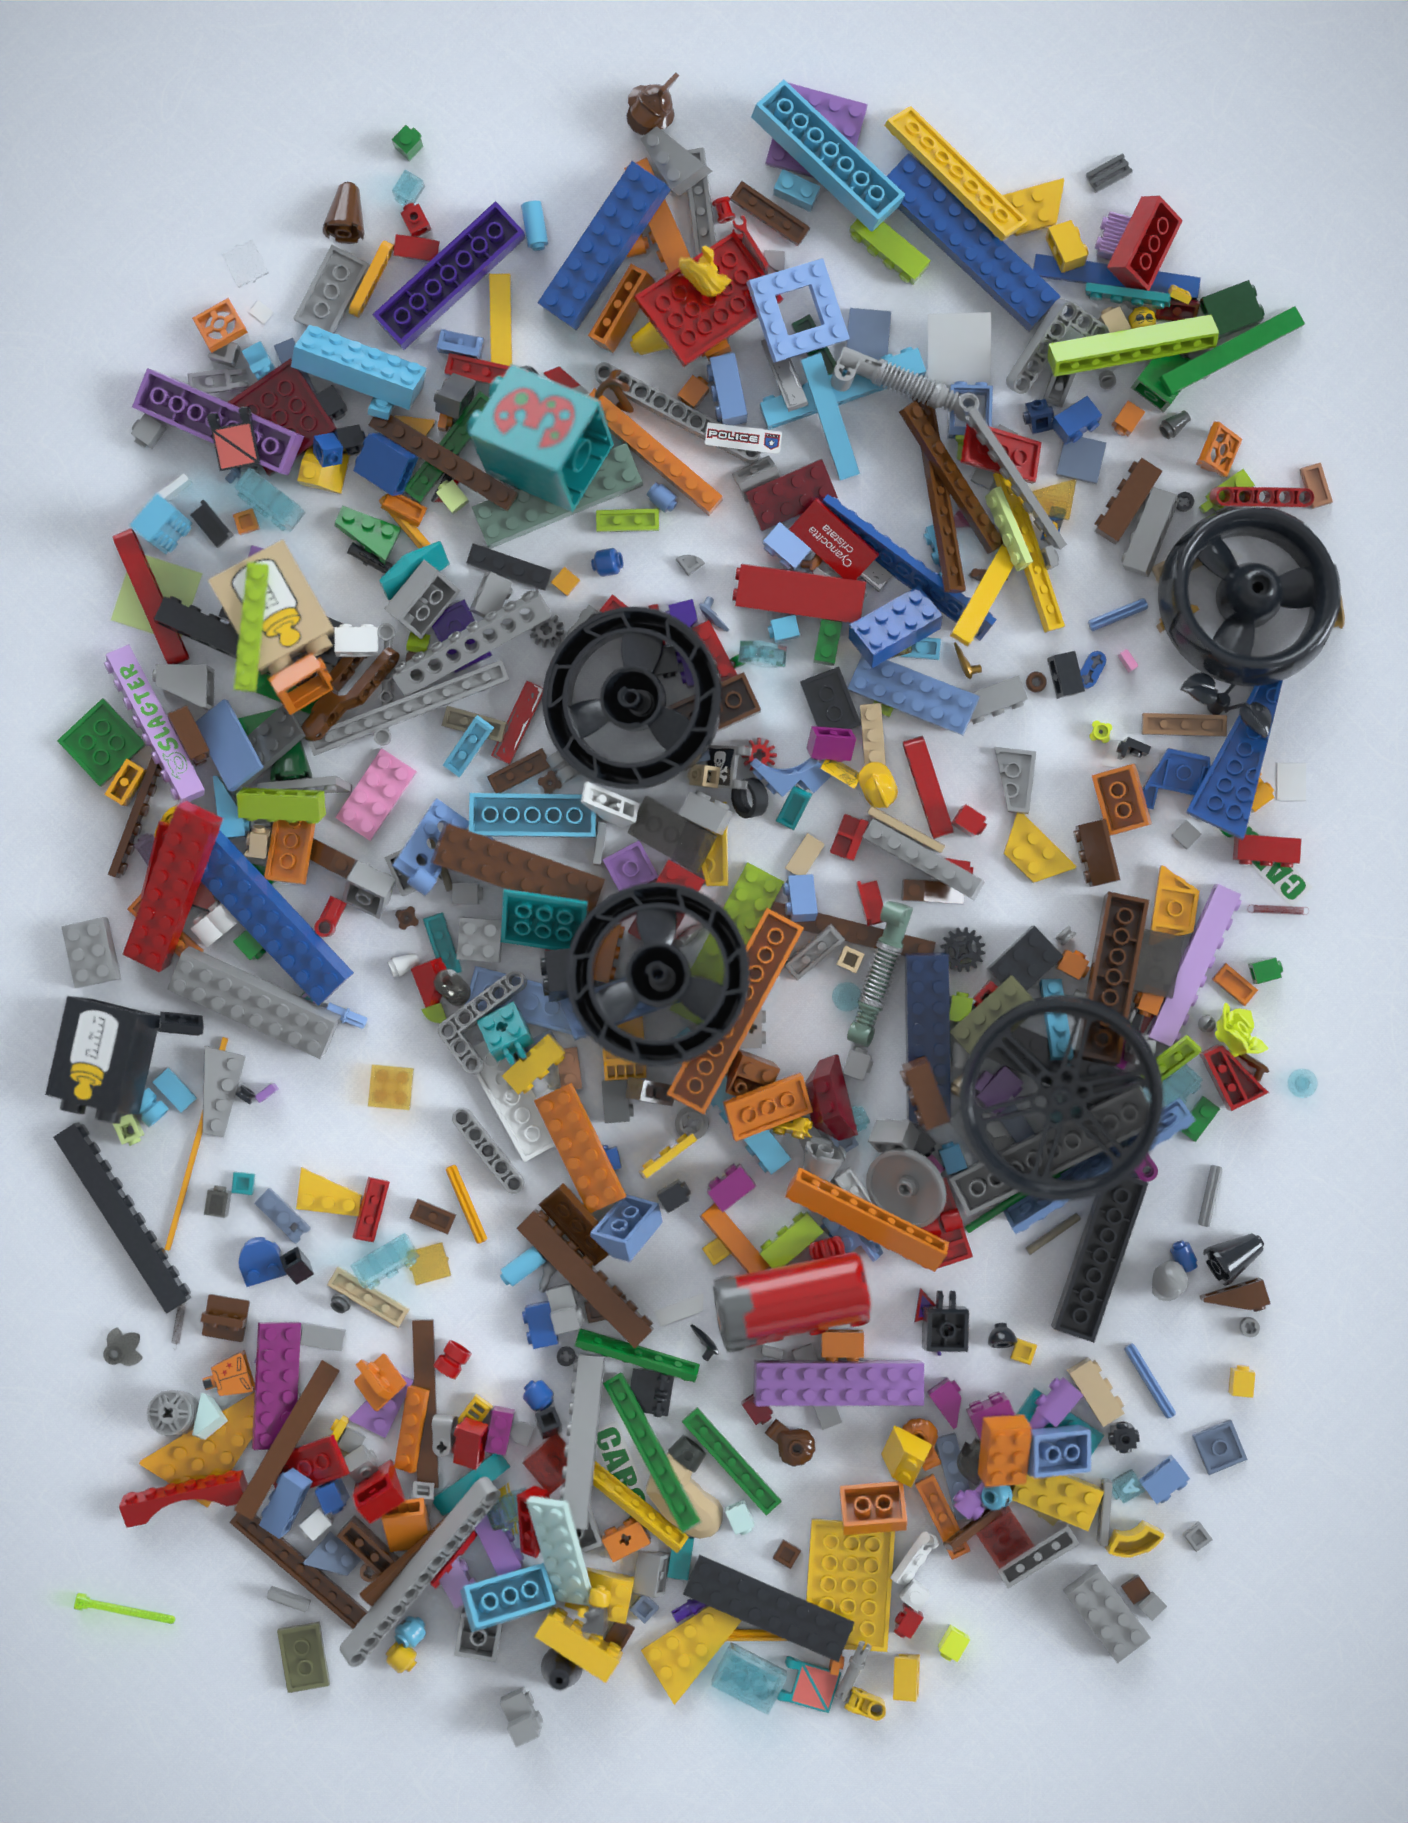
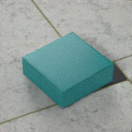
(243, 1183)

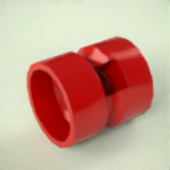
(453, 1358)

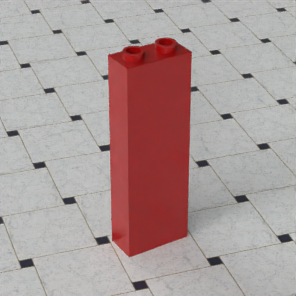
(799, 593)

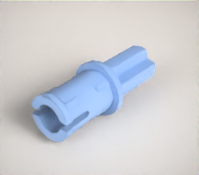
(348, 1016)

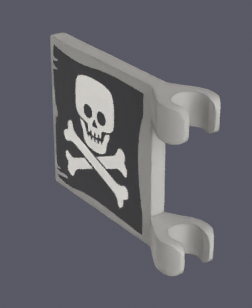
(727, 759)

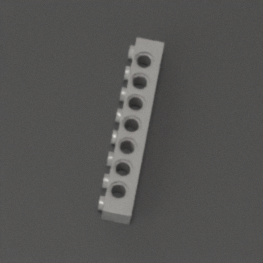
(466, 653)

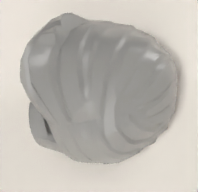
(1169, 1281)

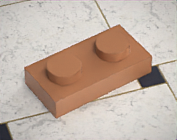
(570, 1069)

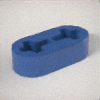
(1096, 671)

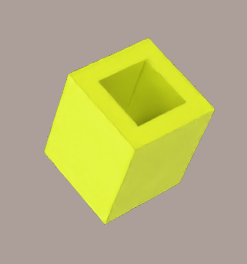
(953, 1643)

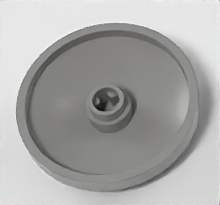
(906, 1186)

